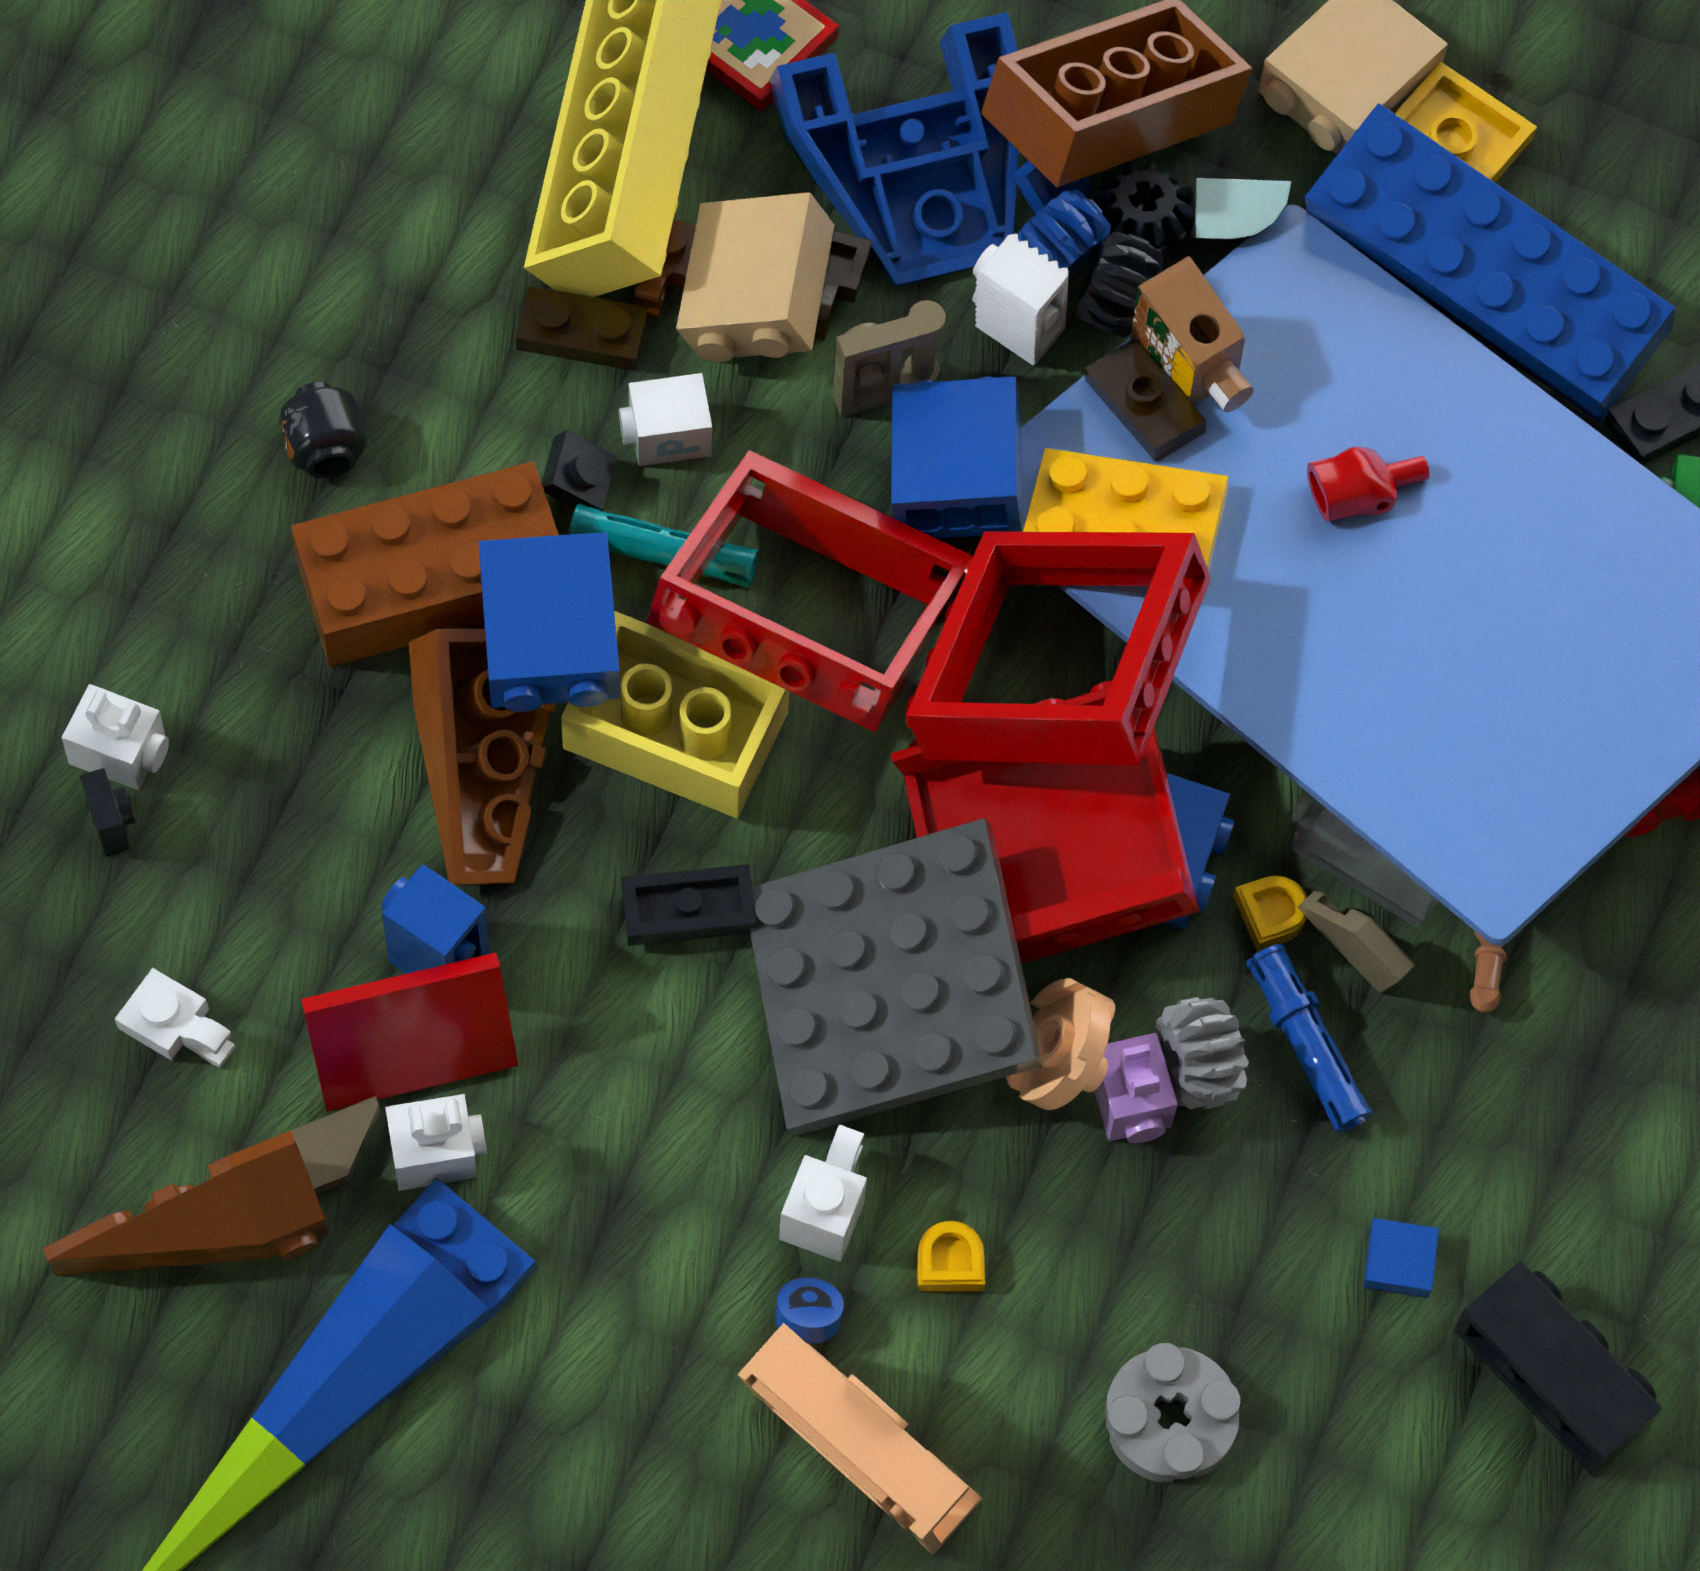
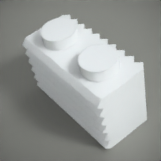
(1020, 298)

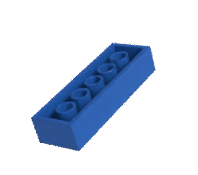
(1491, 262)

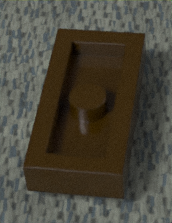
(582, 328)

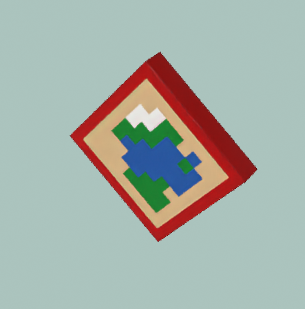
(761, 35)

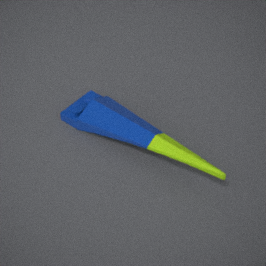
(402, 1310)

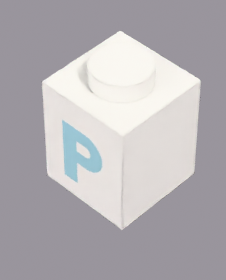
(667, 420)

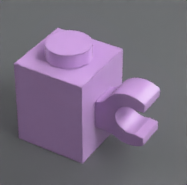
(1137, 1091)

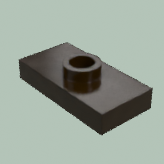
(1145, 400)

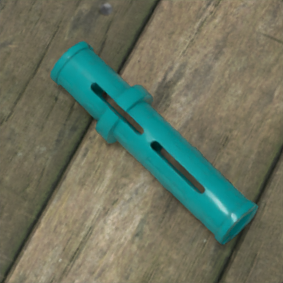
(660, 544)

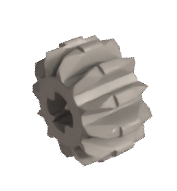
(1202, 1052)

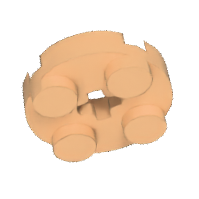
(1071, 1041)

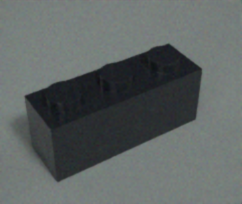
(1558, 1367)

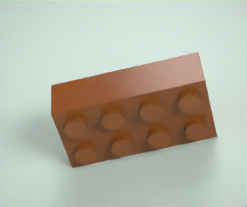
(1115, 91)
(412, 560)

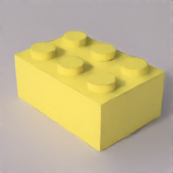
(680, 719)

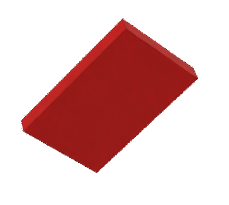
(410, 1031)

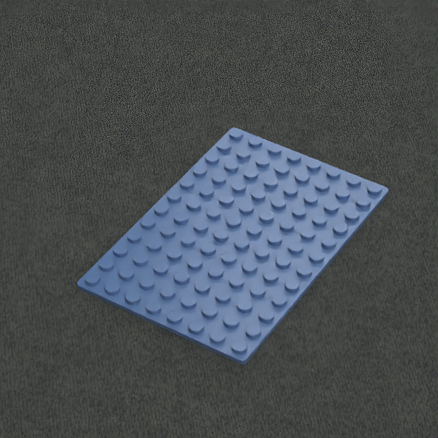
(1486, 662)

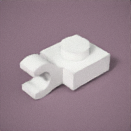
(172, 1016)

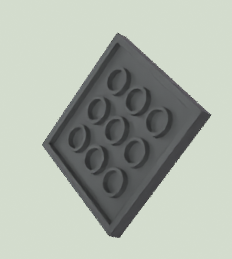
(891, 978)

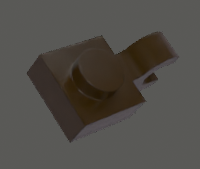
(843, 276)

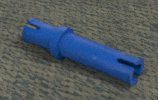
(1297, 1016)

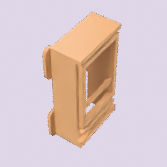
(859, 1437)

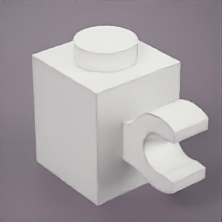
(115, 736)
(434, 1141)
(826, 1199)

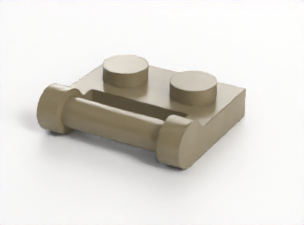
(871, 357)

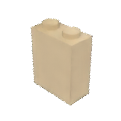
(1346, 64)
(755, 277)

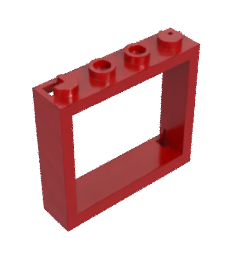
(836, 529)
(1061, 733)

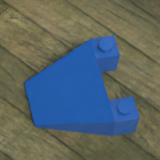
(916, 175)

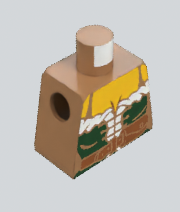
(1191, 336)

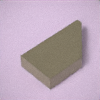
(1359, 941)
(334, 1143)

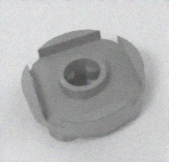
(1181, 1451)

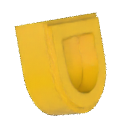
(1271, 910)
(950, 1259)

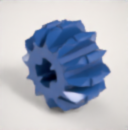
(1067, 230)

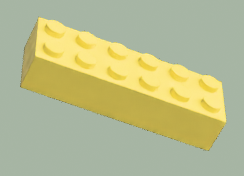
(621, 144)

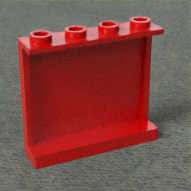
(1076, 843)

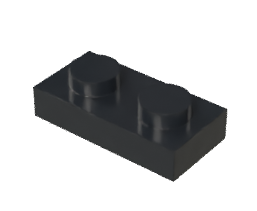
(1658, 417)
(688, 904)

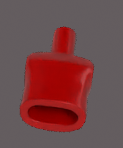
(1360, 482)

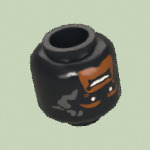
(322, 430)

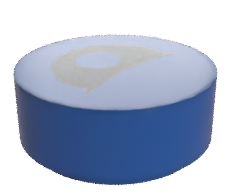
(810, 1309)

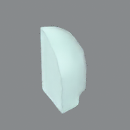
(1236, 206)

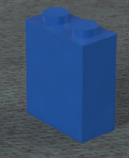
(957, 456)
(549, 621)

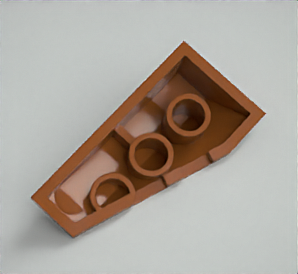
(474, 756)
(246, 1211)

